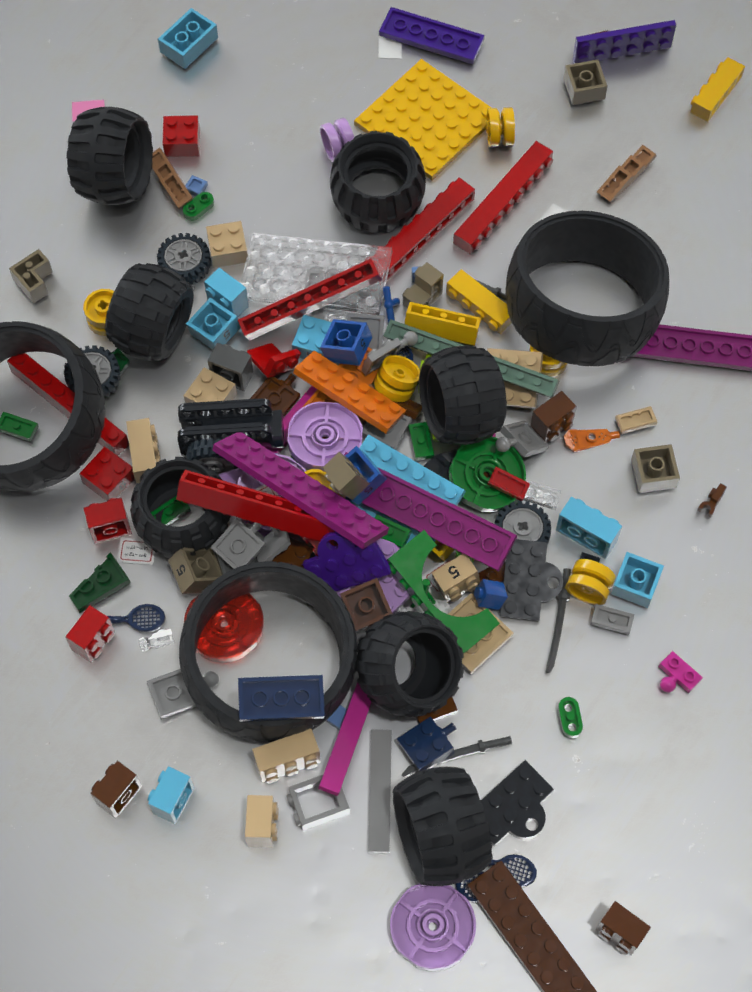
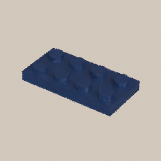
(281, 698)

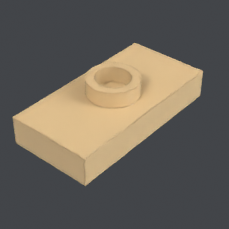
(636, 420)

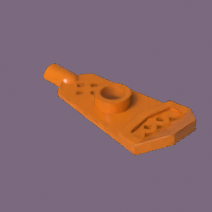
(582, 440)

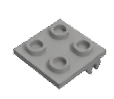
(276, 542)

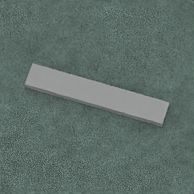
(380, 791)

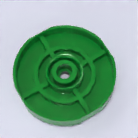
(468, 470)

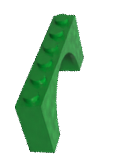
(408, 567)

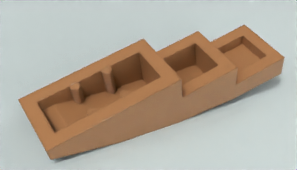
(626, 174)
(170, 179)

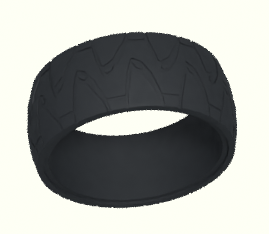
(594, 240)
(86, 419)
(255, 578)

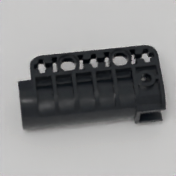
(229, 417)

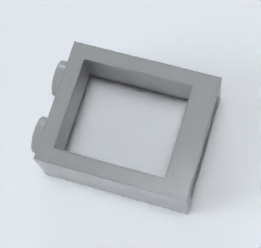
(342, 809)

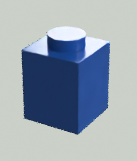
(490, 594)

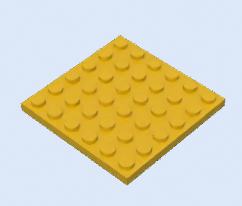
(430, 114)

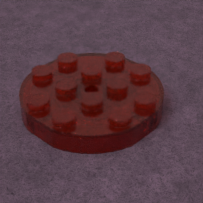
(239, 637)

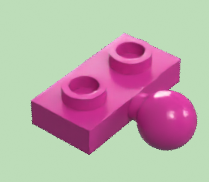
(679, 673)

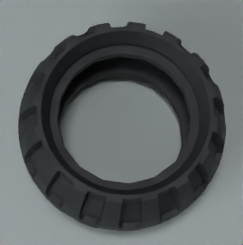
(370, 152)
(109, 155)
(442, 826)

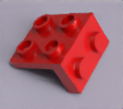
(272, 360)

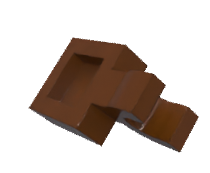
(715, 496)

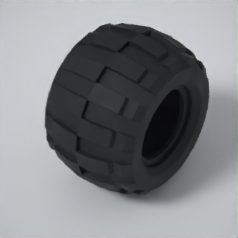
(149, 311)
(462, 395)
(157, 488)
(435, 670)

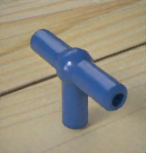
(389, 303)

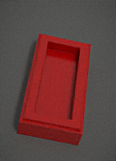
(508, 484)

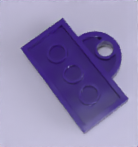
(346, 563)

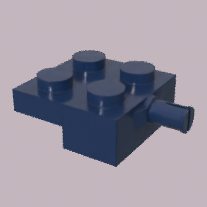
(427, 744)

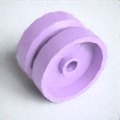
(335, 136)

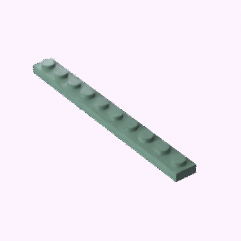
(510, 372)

